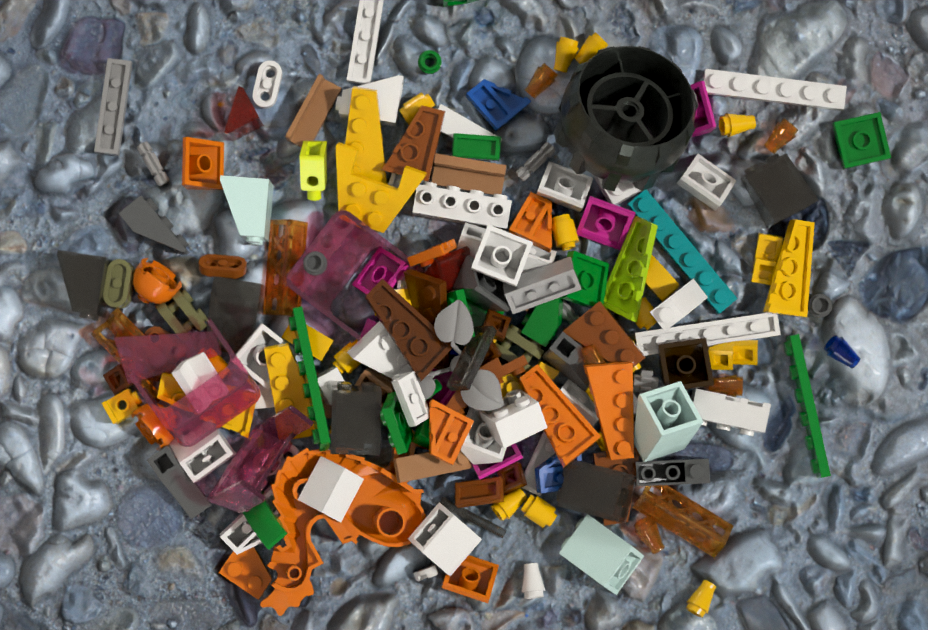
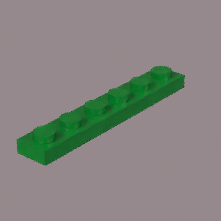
(311, 387)
(808, 416)

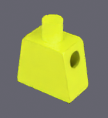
(313, 168)

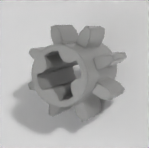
(644, 382)

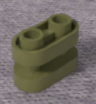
(118, 284)
(182, 300)
(531, 347)

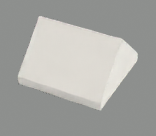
(706, 182)
(564, 186)
(501, 255)
(253, 354)
(479, 443)
(330, 489)

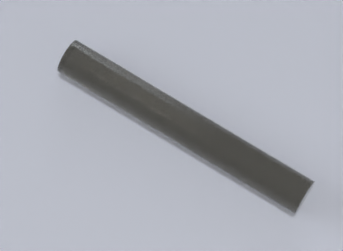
(474, 518)

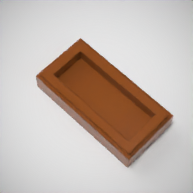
(479, 492)

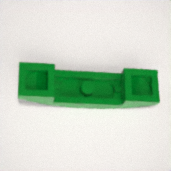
(265, 524)

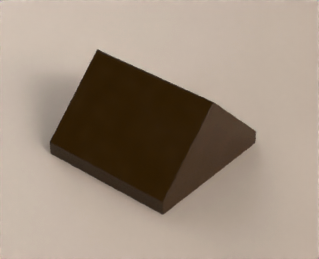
(686, 362)

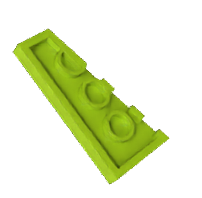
(630, 271)

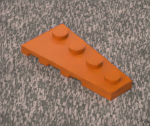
(613, 399)
(567, 427)

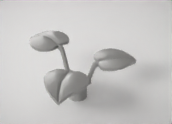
(456, 326)

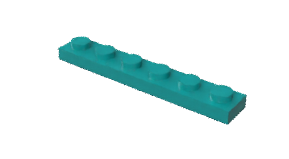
(683, 252)

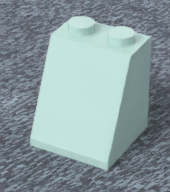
(250, 206)
(664, 421)
(601, 554)

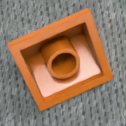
(202, 164)
(472, 579)

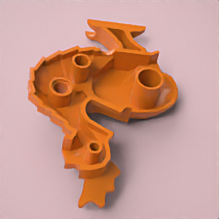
(380, 512)

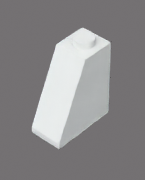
(389, 99)
(679, 304)

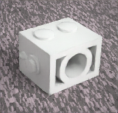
(326, 380)

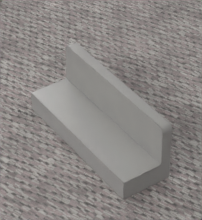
(542, 285)

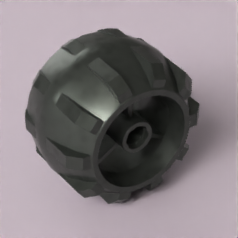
(605, 113)

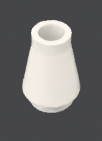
(532, 582)

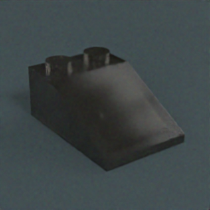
(235, 309)

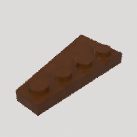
(429, 298)
(408, 329)

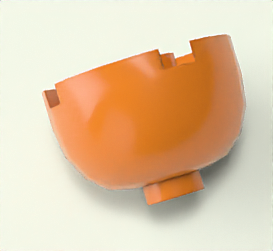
(154, 282)
(151, 426)

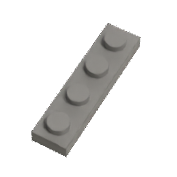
(113, 107)

